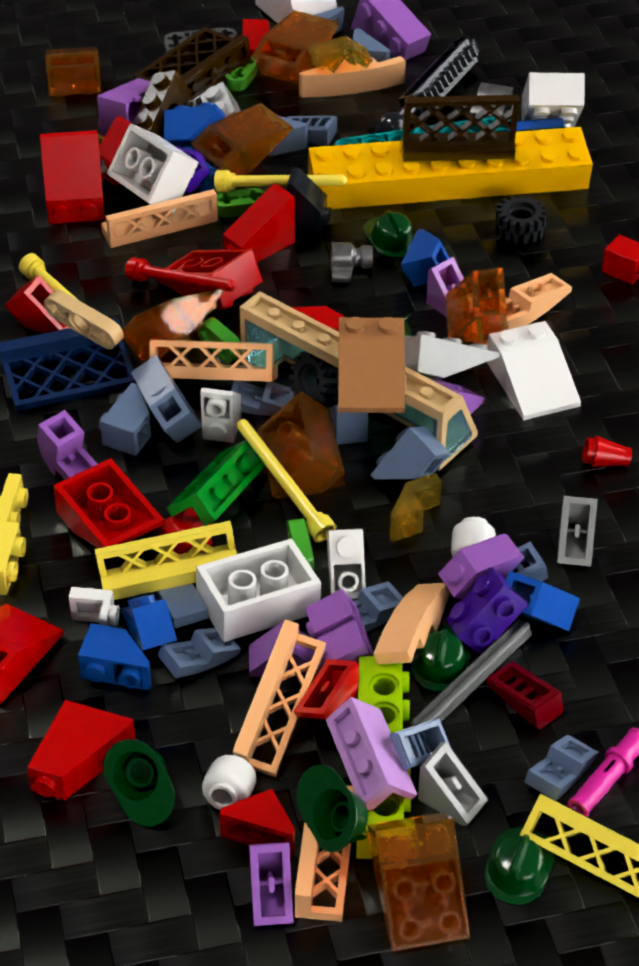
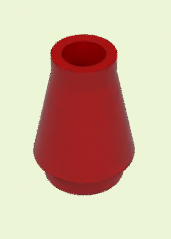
(603, 452)

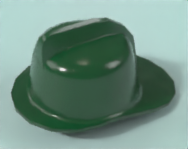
(390, 234)
(440, 660)
(139, 782)
(331, 809)
(517, 867)

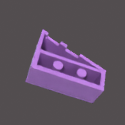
(392, 26)
(122, 102)

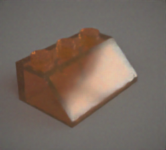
(304, 445)

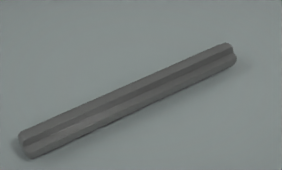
(475, 673)

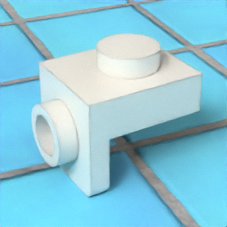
(94, 606)

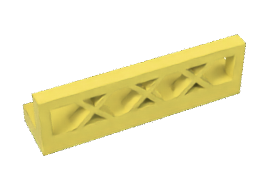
(169, 567)
(595, 832)

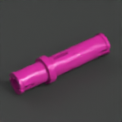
(617, 762)

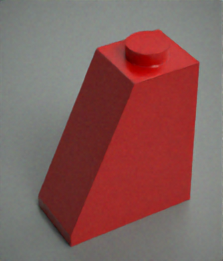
(265, 225)
(75, 749)

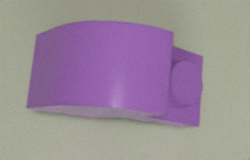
(62, 446)

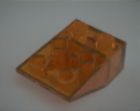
(284, 47)
(73, 71)
(241, 139)
(169, 321)
(419, 880)

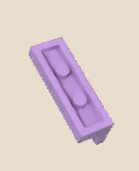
(368, 753)

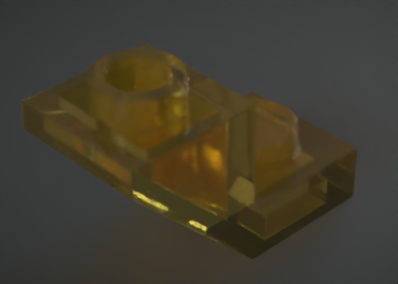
(332, 52)
(409, 509)

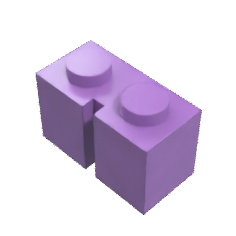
(340, 626)

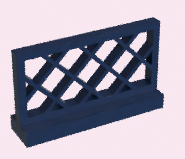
(60, 347)

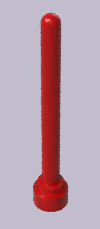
(139, 270)

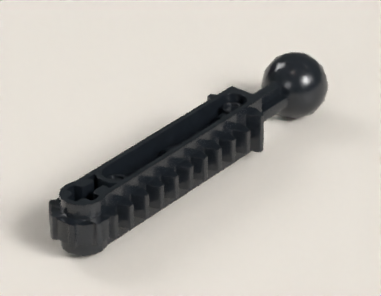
(435, 81)

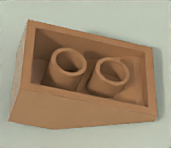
(371, 365)

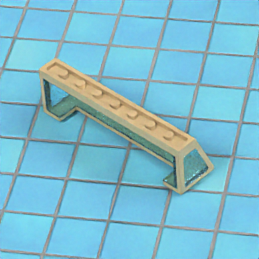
(292, 332)

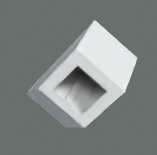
(220, 414)
(346, 561)

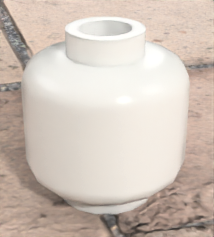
(469, 532)
(228, 781)

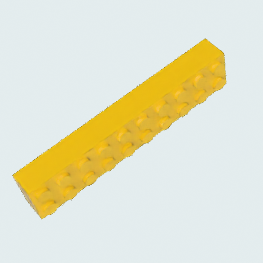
(378, 175)

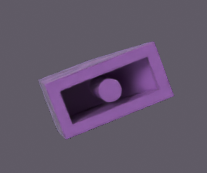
(477, 560)

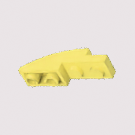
(11, 543)

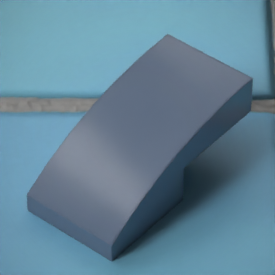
(264, 400)
(377, 604)
(183, 605)
(198, 655)
(561, 768)

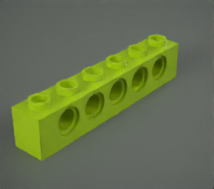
(384, 688)

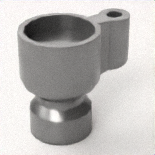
(346, 257)

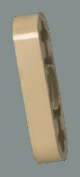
(83, 319)

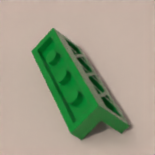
(219, 483)

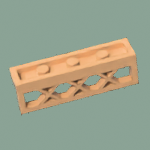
(159, 220)
(217, 370)
(265, 695)
(309, 872)

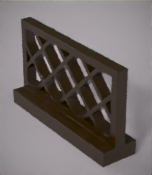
(209, 72)
(459, 144)

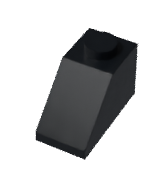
(310, 203)

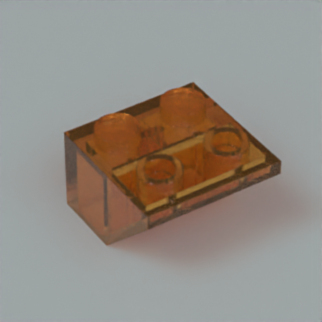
(477, 306)

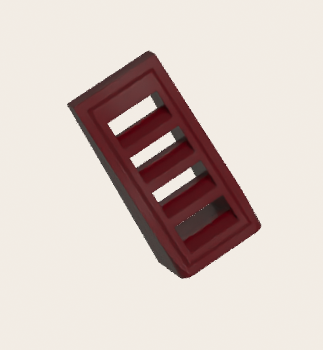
(538, 711)

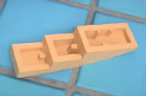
(352, 78)
(533, 299)
(411, 623)

